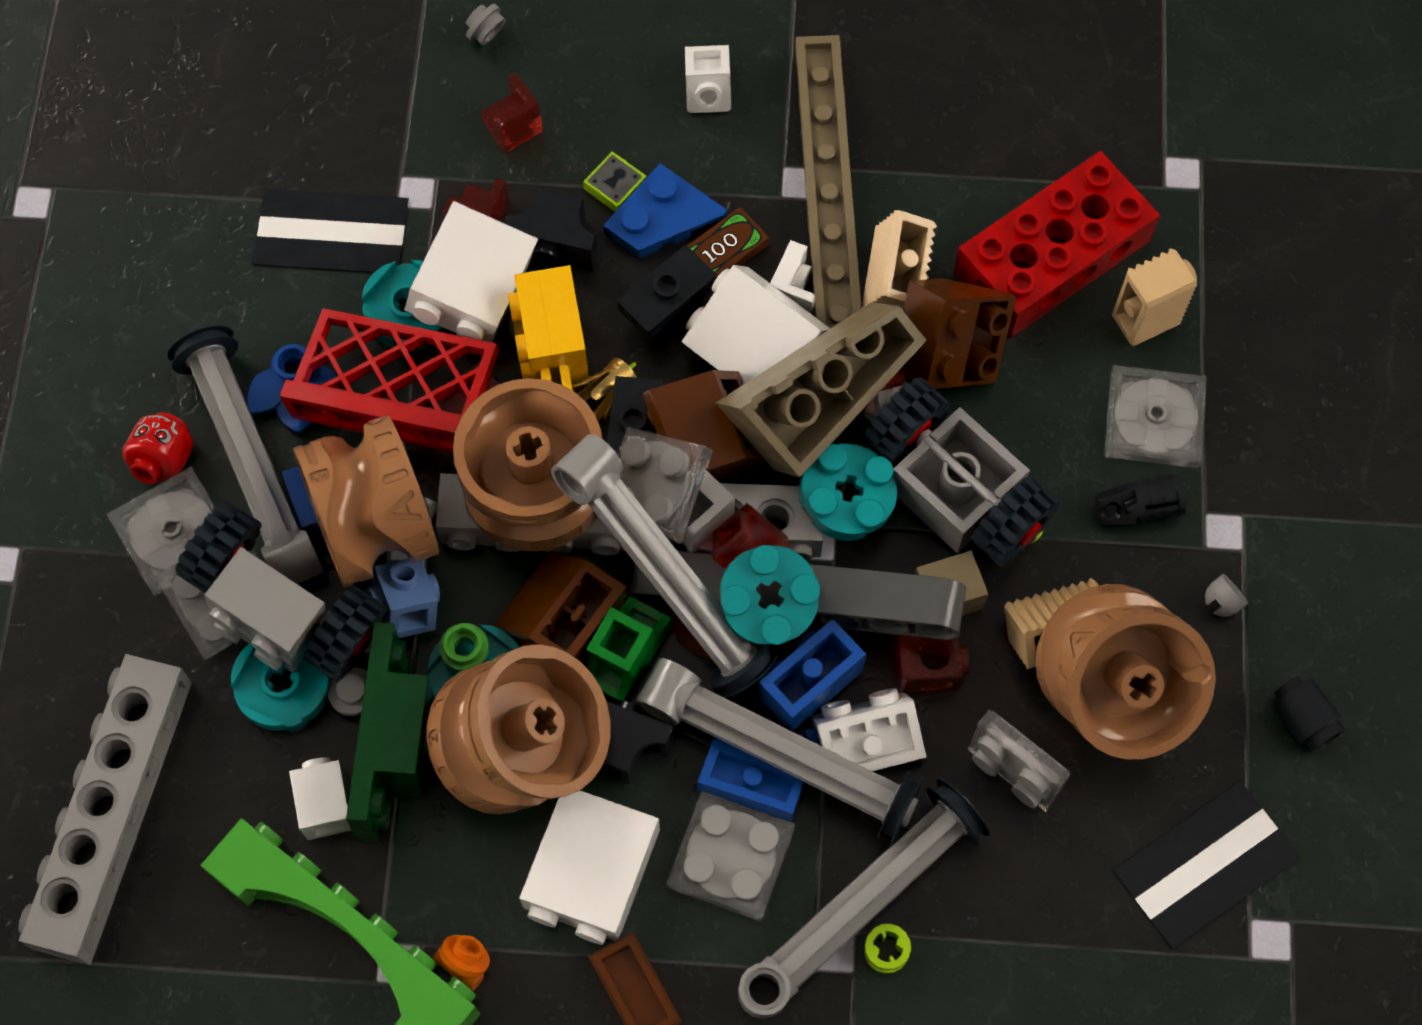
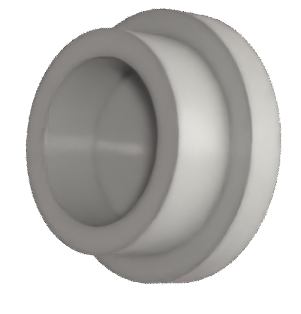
(484, 23)
(348, 693)

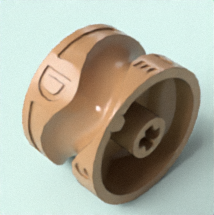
(506, 461)
(366, 500)
(1125, 671)
(518, 730)

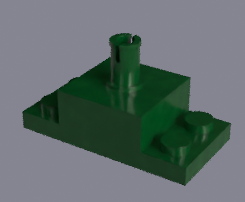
(391, 736)

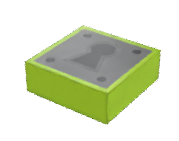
(613, 181)

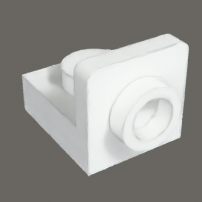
(708, 79)
(793, 276)

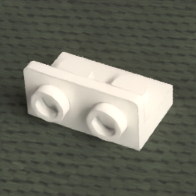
(872, 732)

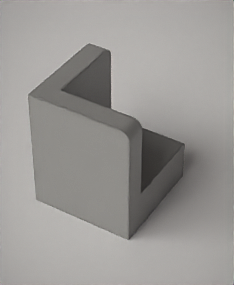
(710, 510)

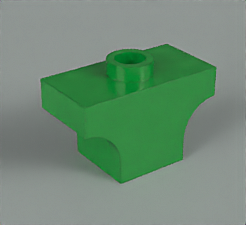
(626, 647)

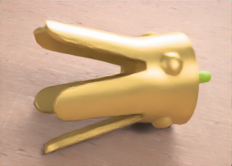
(604, 385)

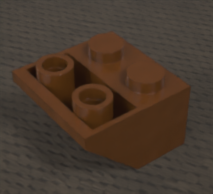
(962, 330)
(690, 414)
(562, 605)

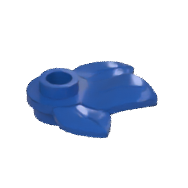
(267, 385)

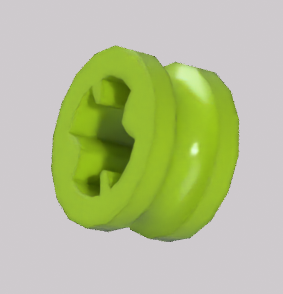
(902, 945)

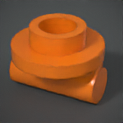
(464, 959)

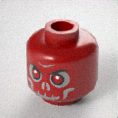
(157, 448)

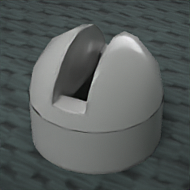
(1227, 595)

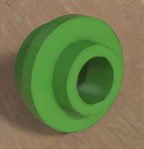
(459, 634)

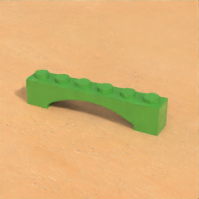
(255, 868)

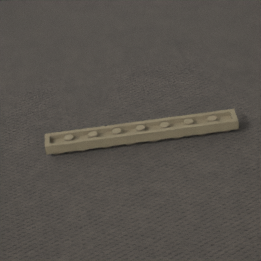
(827, 178)

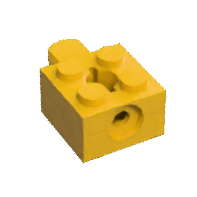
(549, 327)

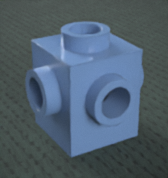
(408, 594)

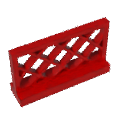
(351, 410)

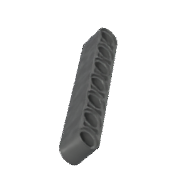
(850, 596)

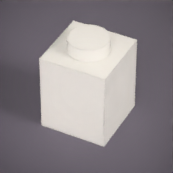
(321, 797)

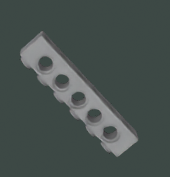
(114, 833)

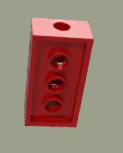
(1059, 240)

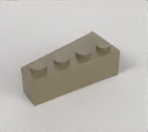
(820, 388)

